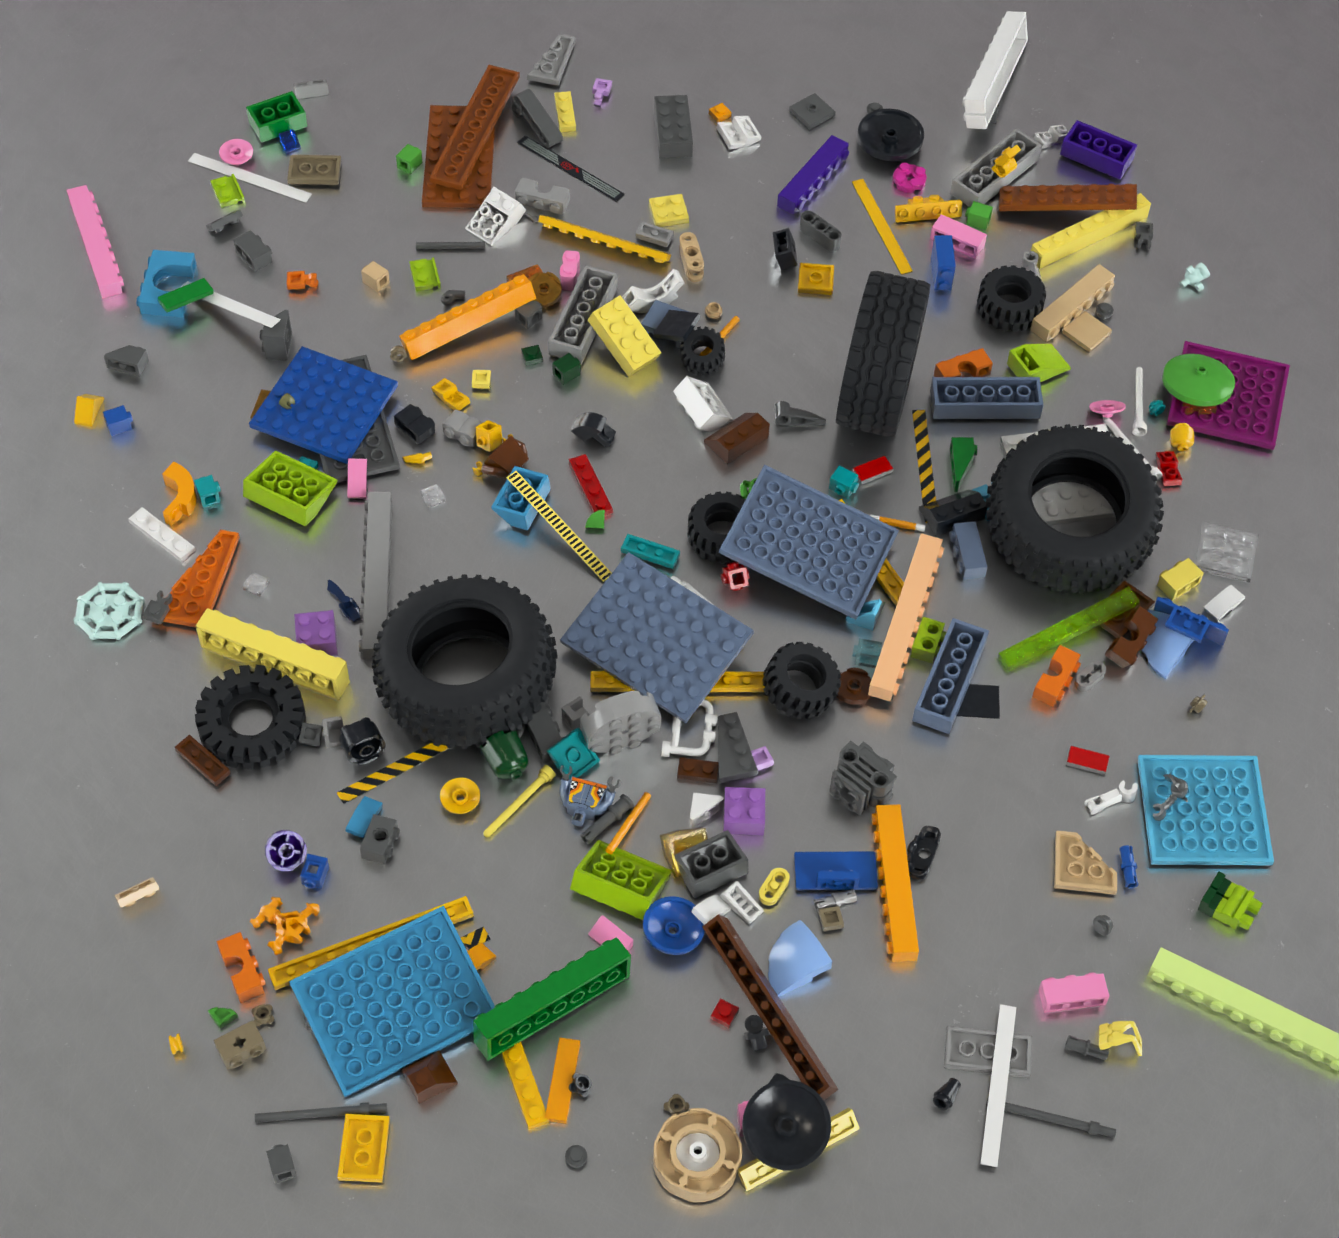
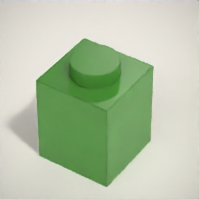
(409, 159)
(979, 215)

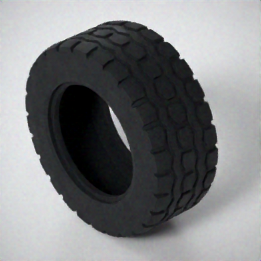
(882, 353)

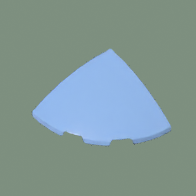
(1165, 646)
(796, 959)

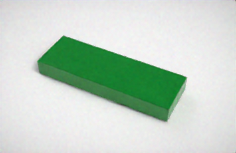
(185, 295)

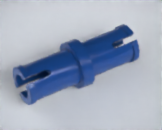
(1128, 866)

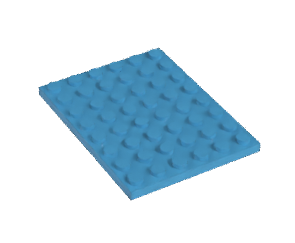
(392, 1000)

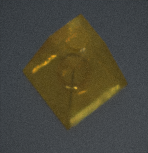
(678, 841)

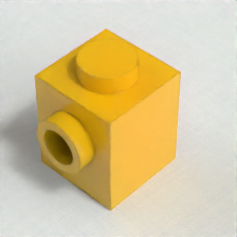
(489, 435)

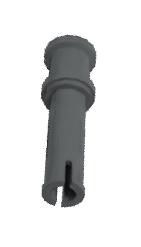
(613, 813)

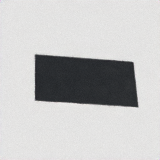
(981, 702)

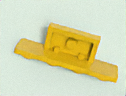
(927, 209)

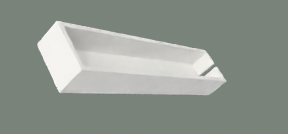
(995, 70)

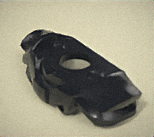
(926, 840)

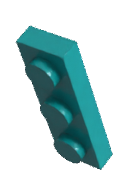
(650, 551)

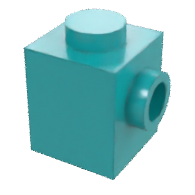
(844, 482)
(207, 490)

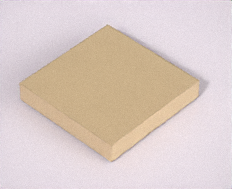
(1087, 331)

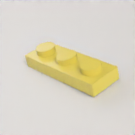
(565, 111)

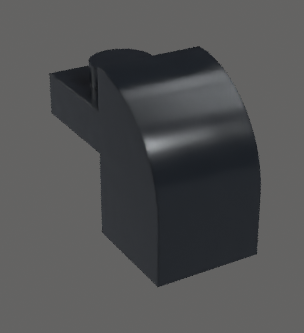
(594, 426)

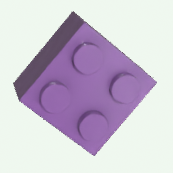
(317, 631)
(744, 810)

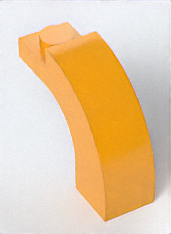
(181, 481)

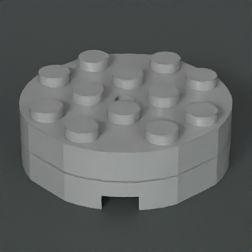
(620, 722)

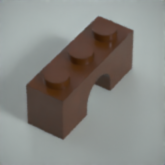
(1140, 624)

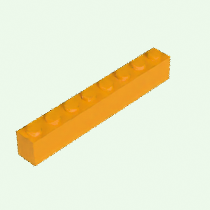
(467, 316)
(896, 883)

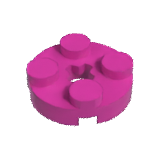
(917, 176)

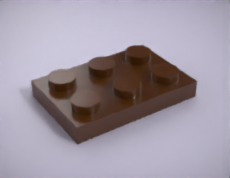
(1115, 624)

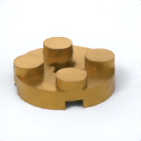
(554, 288)

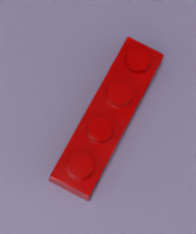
(590, 484)

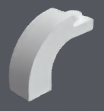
(642, 299)

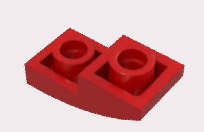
(1168, 465)

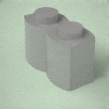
(461, 427)

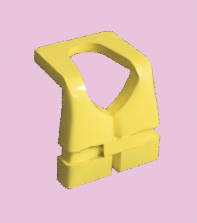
(1113, 1035)

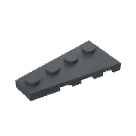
(734, 751)

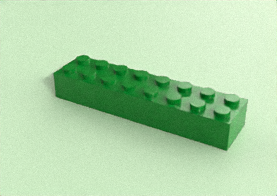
(551, 998)

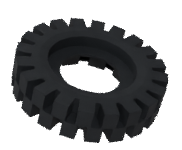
(225, 694)

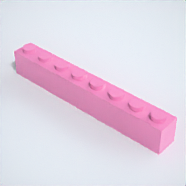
(95, 242)

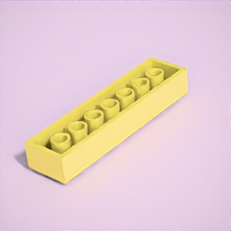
(257, 646)

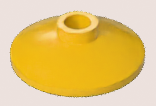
(459, 788)

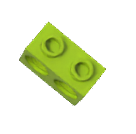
(925, 639)

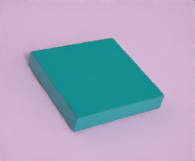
(573, 752)

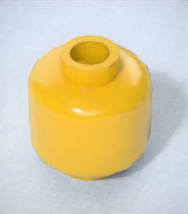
(1182, 436)

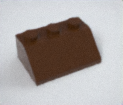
(738, 436)

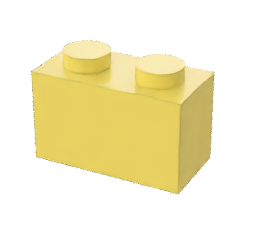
(1179, 579)

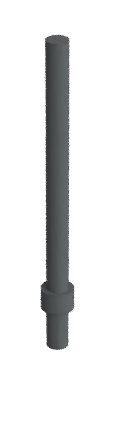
(362, 1109)
(1092, 1127)

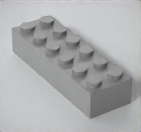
(981, 183)
(573, 331)

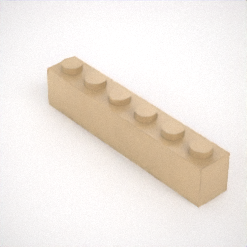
(1073, 303)

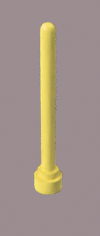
(545, 775)

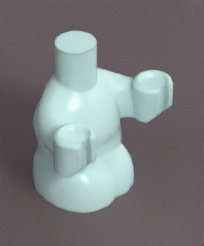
(1194, 276)

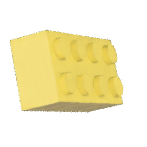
(624, 336)

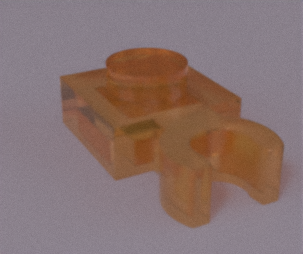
(1201, 410)

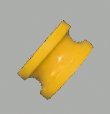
(176, 1043)

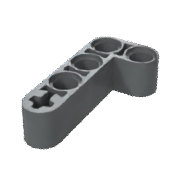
(528, 105)

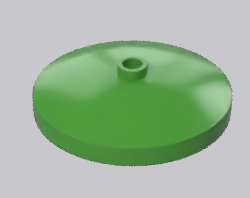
(1198, 380)

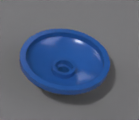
(675, 915)

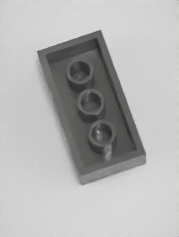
(673, 126)

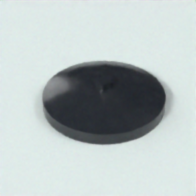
(890, 134)
(786, 1125)

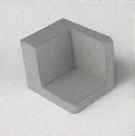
(573, 712)
(331, 730)

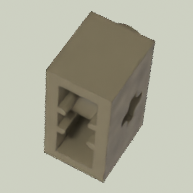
(245, 1035)

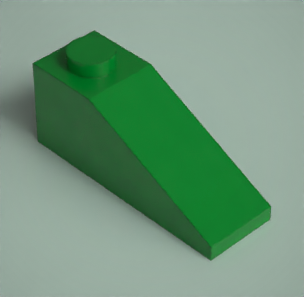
(961, 455)

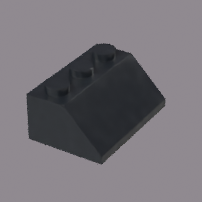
(957, 508)

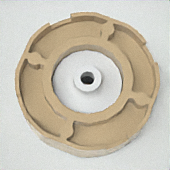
(697, 1155)

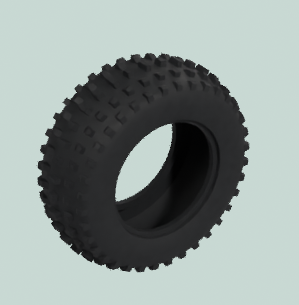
(1085, 459)
(454, 612)

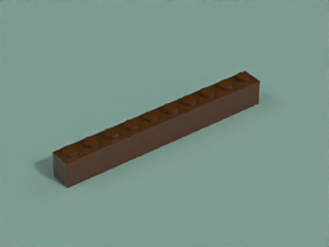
(769, 1006)

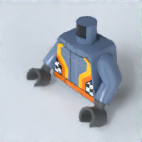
(585, 798)

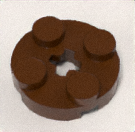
(851, 695)

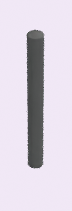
(450, 245)

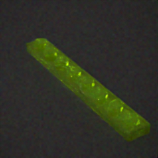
(1068, 628)

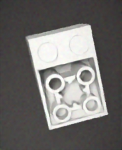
(495, 216)

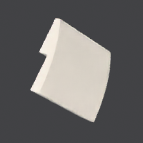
(739, 132)

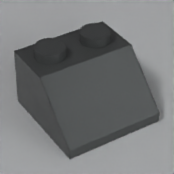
(278, 338)

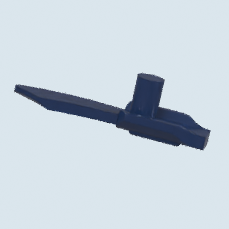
(347, 604)

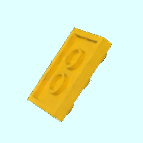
(363, 1148)

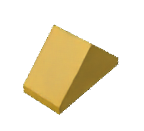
(87, 409)

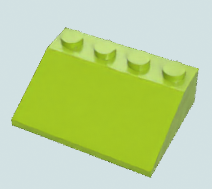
(288, 487)
(620, 879)

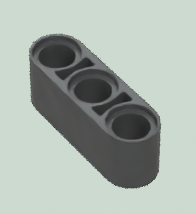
(820, 230)

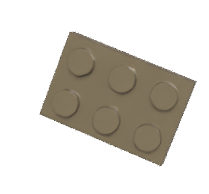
(314, 169)

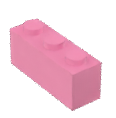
(964, 238)
(1073, 992)

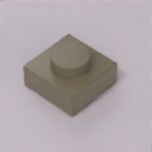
(831, 918)

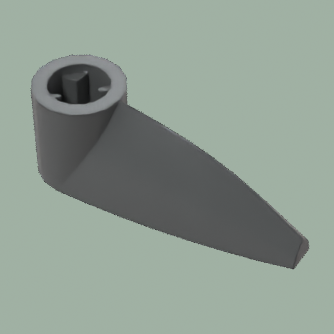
(791, 416)

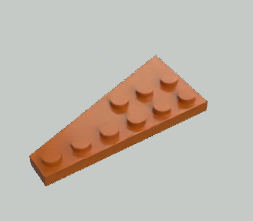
(202, 582)

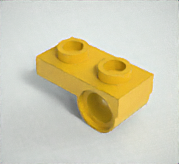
(1006, 163)

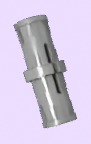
(836, 900)

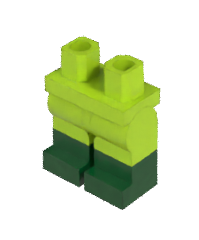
(1229, 902)

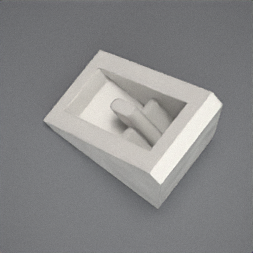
(704, 807)

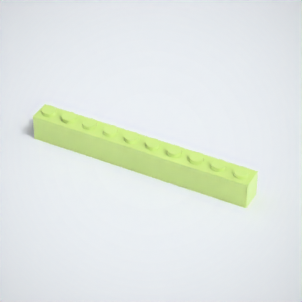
(1246, 1007)

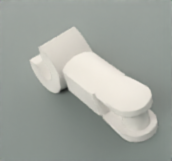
(1112, 797)

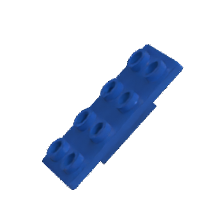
(1189, 623)
(836, 870)

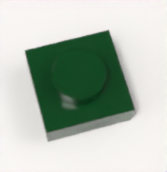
(532, 355)

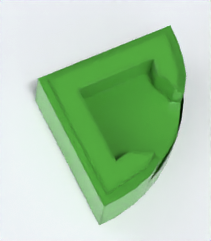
(596, 520)
(222, 1016)

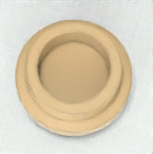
(713, 310)

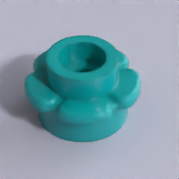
(1156, 407)

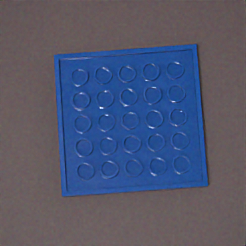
(331, 407)

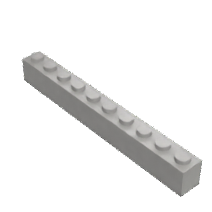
(376, 569)

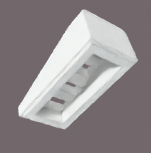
(741, 892)

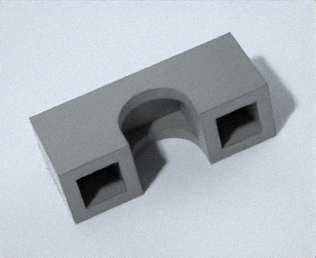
(552, 201)

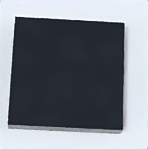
(677, 325)

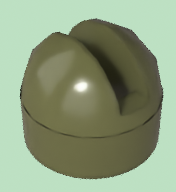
(286, 401)

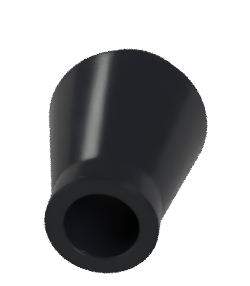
(946, 1094)

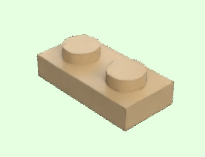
(144, 889)

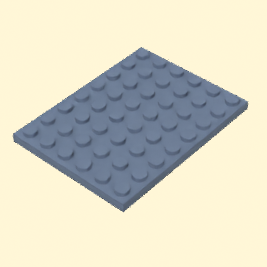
(809, 541)
(657, 637)

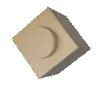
(375, 276)

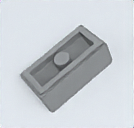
(311, 89)

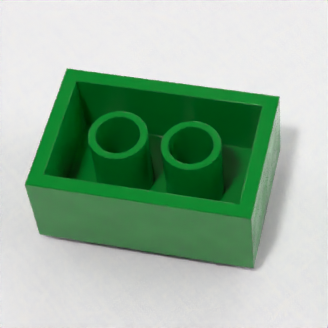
(276, 116)

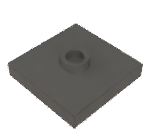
(812, 111)

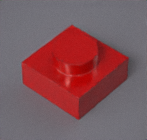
(724, 1013)

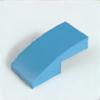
(362, 816)

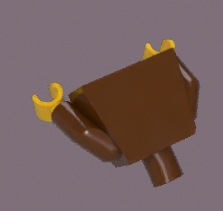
(503, 459)

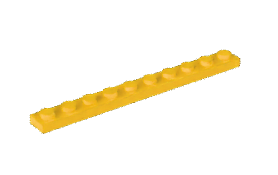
(729, 682)
(281, 974)

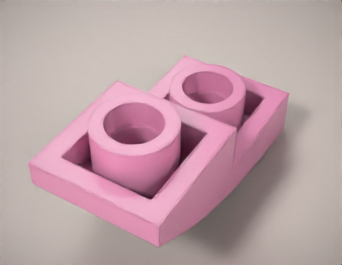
(357, 478)

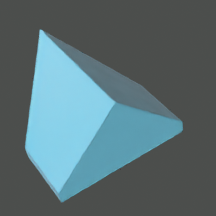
(868, 615)

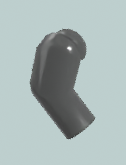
(451, 295)

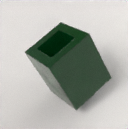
(566, 368)

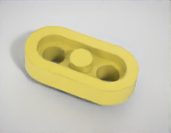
(772, 887)

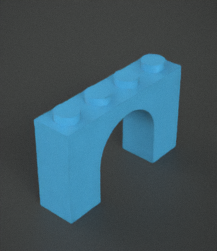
(160, 266)

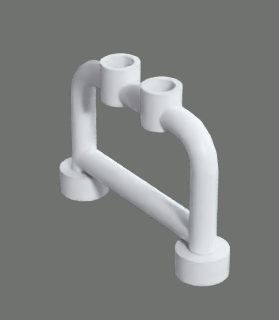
(708, 735)

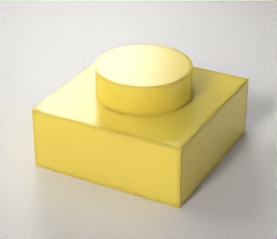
(481, 379)

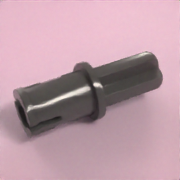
(1086, 1047)

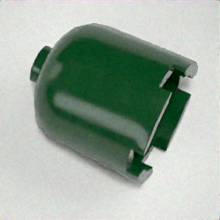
(505, 755)

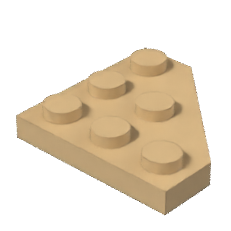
(1080, 866)

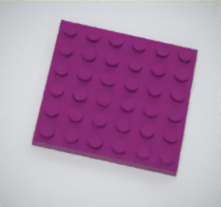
(1254, 406)

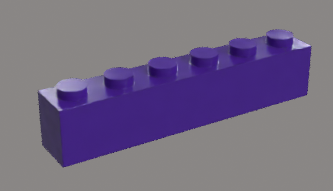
(813, 175)

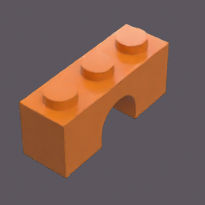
(974, 362)
(1050, 688)
(236, 952)

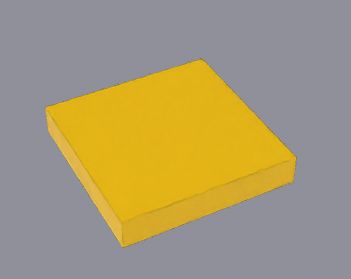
(816, 278)

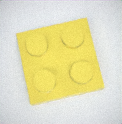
(669, 210)

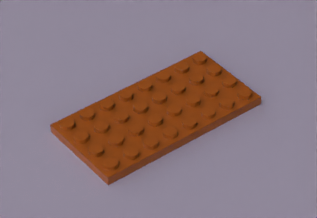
(441, 125)

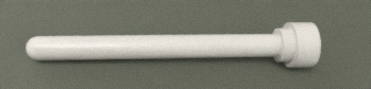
(1139, 427)
(1118, 433)

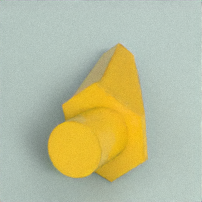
(417, 458)

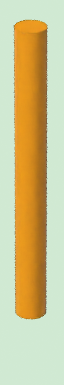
(723, 332)
(628, 823)

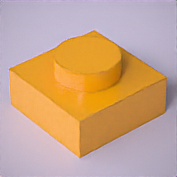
(720, 112)

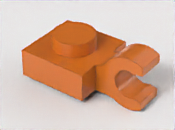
(299, 279)

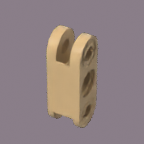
(691, 256)

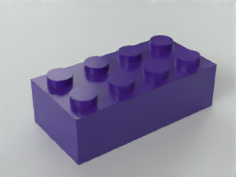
(1098, 149)

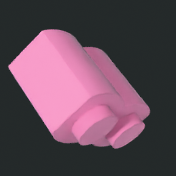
(569, 270)

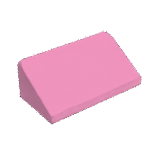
(606, 930)

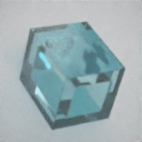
(867, 653)

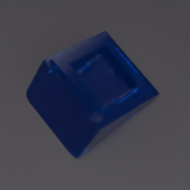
(289, 141)

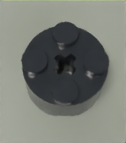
(361, 741)

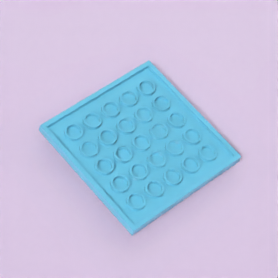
(1223, 813)

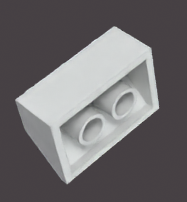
(702, 404)

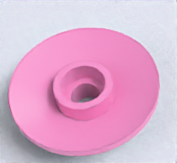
(236, 151)
(1107, 407)

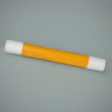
(901, 524)

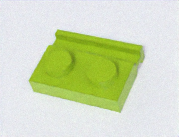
(227, 190)
(424, 274)

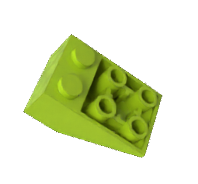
(1037, 361)

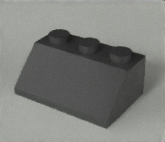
(711, 864)

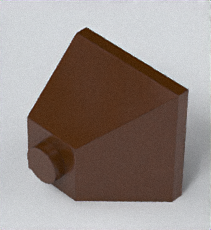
(429, 1076)

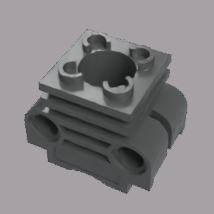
(862, 778)

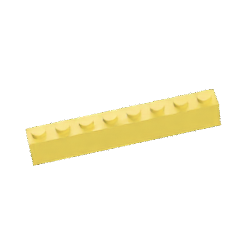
(1088, 232)

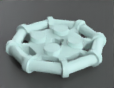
(105, 602)

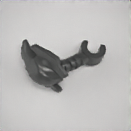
(1178, 789)

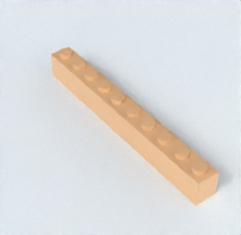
(905, 618)

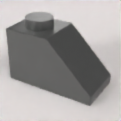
(127, 360)

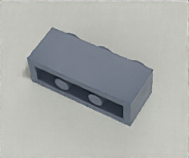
(968, 550)

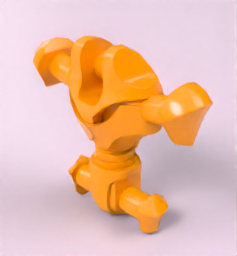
(288, 925)

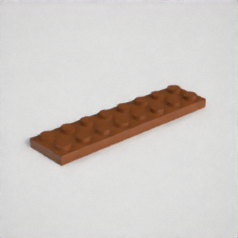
(1068, 197)

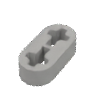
(1093, 679)

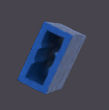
(943, 262)

